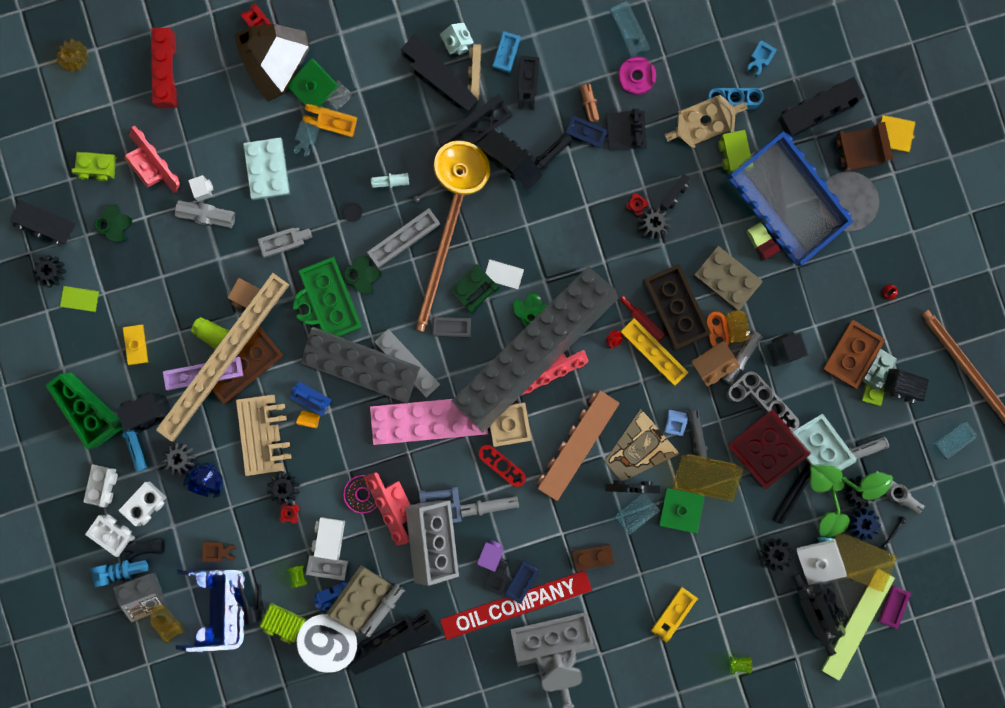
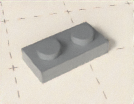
(327, 568)

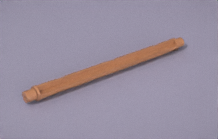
(439, 262)
(965, 364)

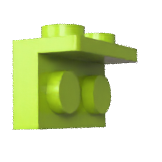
(94, 165)

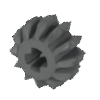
(660, 229)
(172, 461)

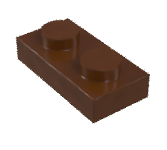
(593, 557)

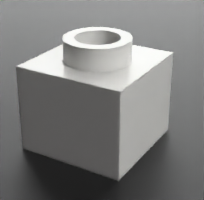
(201, 188)

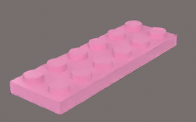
(419, 422)

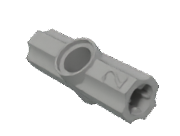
(205, 214)

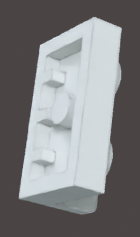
(100, 485)
(109, 534)

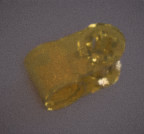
(168, 626)

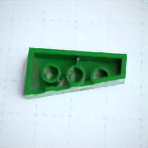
(84, 410)

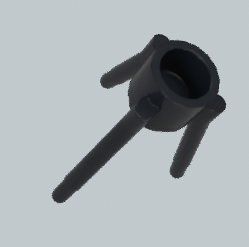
(251, 614)

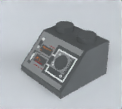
(140, 596)

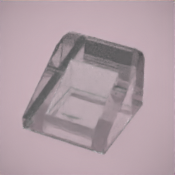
(339, 96)

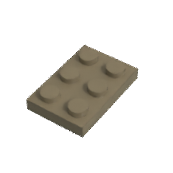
(728, 278)
(359, 599)

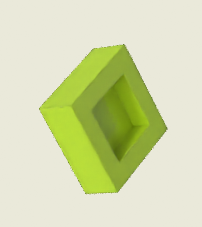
(872, 396)

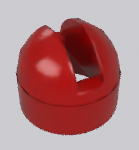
(887, 288)

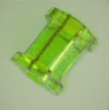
(297, 576)
(740, 664)

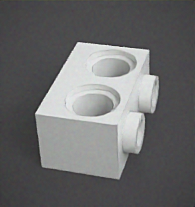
(140, 500)

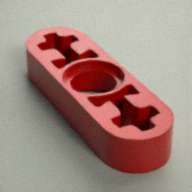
(494, 467)

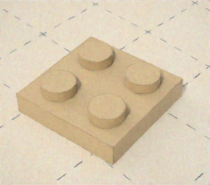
(511, 426)

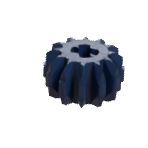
(870, 526)

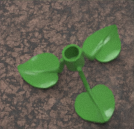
(831, 478)

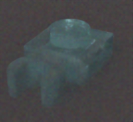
(306, 135)

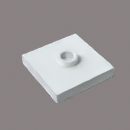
(821, 562)

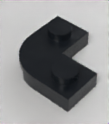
(620, 486)

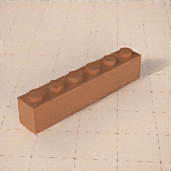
(579, 444)

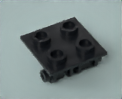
(626, 130)

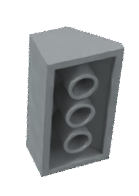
(432, 542)

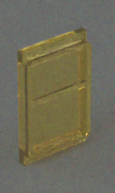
(708, 477)
(865, 562)

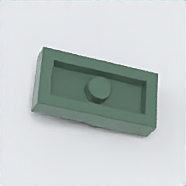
(879, 369)

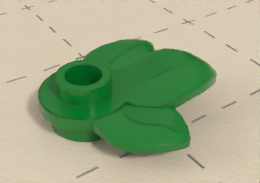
(530, 308)

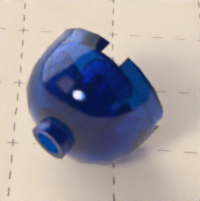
(204, 480)

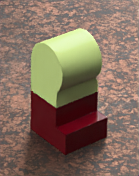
(762, 241)

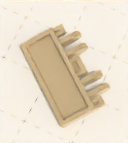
(259, 435)

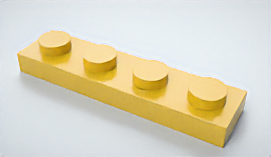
(654, 352)

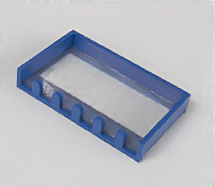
(790, 198)

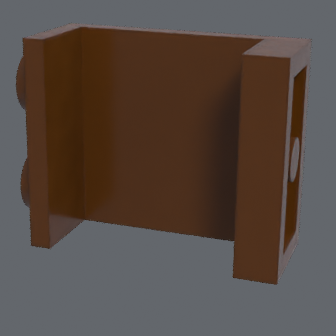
(864, 147)

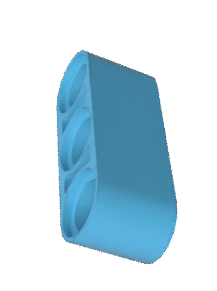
(742, 94)

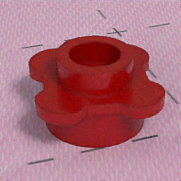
(637, 199)
(614, 339)
(284, 513)

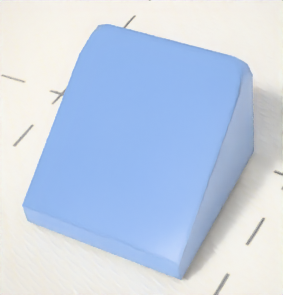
(676, 422)

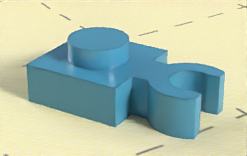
(761, 56)

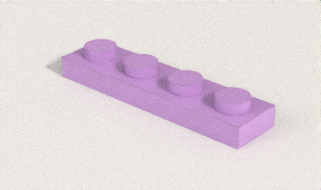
(184, 376)

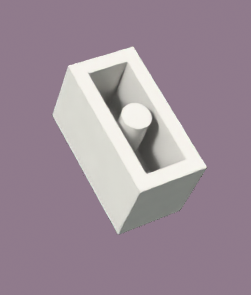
(328, 538)

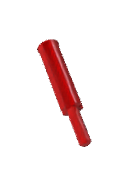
(644, 320)

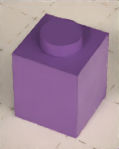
(490, 555)

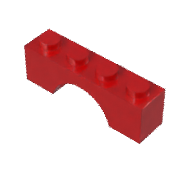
(163, 85)

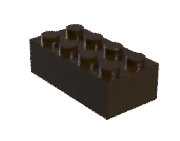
(676, 307)

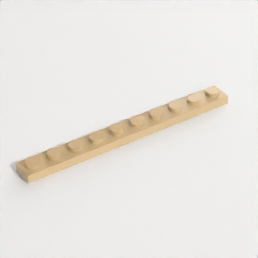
(222, 357)

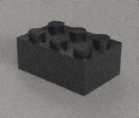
(143, 413)

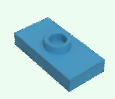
(506, 52)

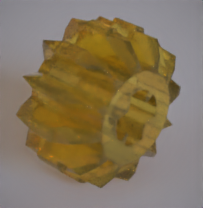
(75, 48)
(738, 326)

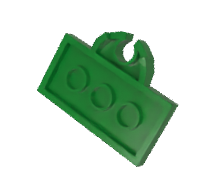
(327, 299)

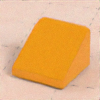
(308, 419)

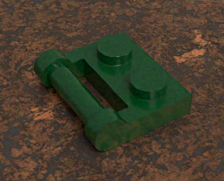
(470, 284)

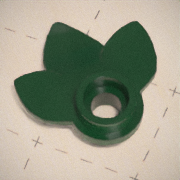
(115, 223)
(365, 275)

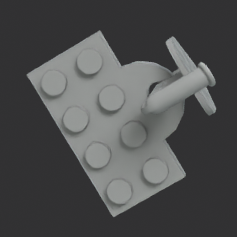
(555, 644)

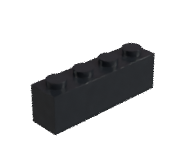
(787, 348)

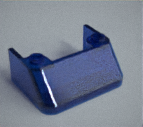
(225, 610)

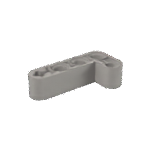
(766, 404)

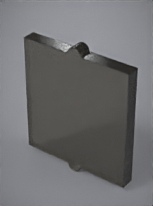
(847, 594)

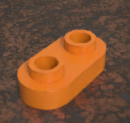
(717, 330)

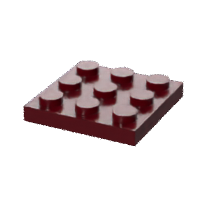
(769, 449)

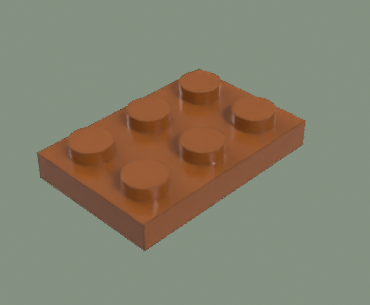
(853, 354)

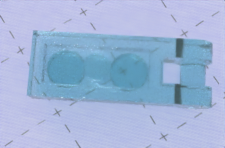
(629, 28)

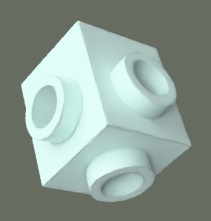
(456, 38)

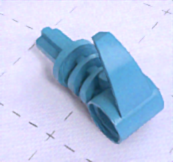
(103, 575)

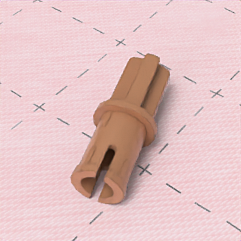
(589, 102)

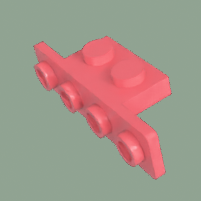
(148, 164)
(560, 368)
(391, 504)

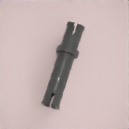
(697, 434)

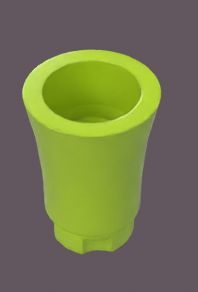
(209, 332)

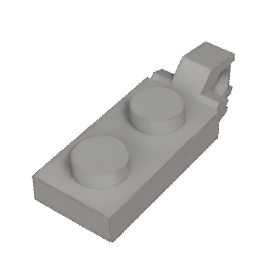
(283, 241)

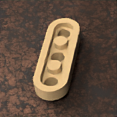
(474, 70)

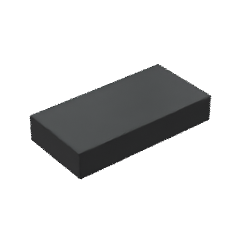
(451, 327)

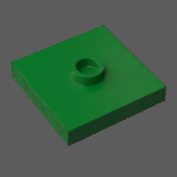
(313, 84)
(681, 510)

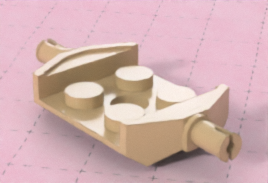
(694, 131)

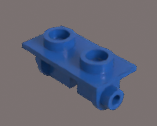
(310, 398)
(325, 600)

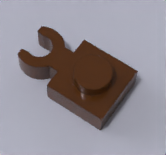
(214, 552)

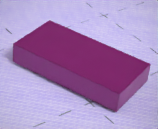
(894, 607)

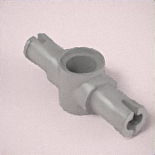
(905, 498)

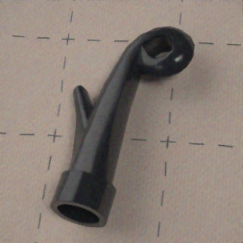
(154, 546)

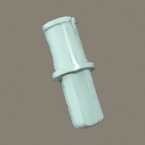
(391, 180)

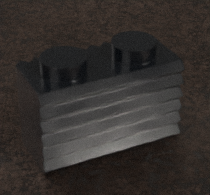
(905, 385)

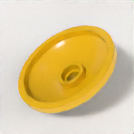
(467, 160)

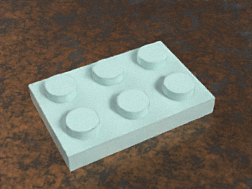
(266, 168)
(824, 444)

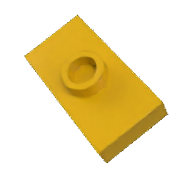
(135, 345)

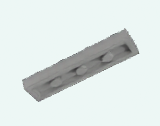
(403, 238)
(392, 346)

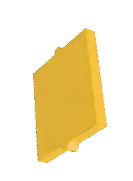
(899, 133)

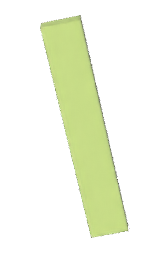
(855, 630)

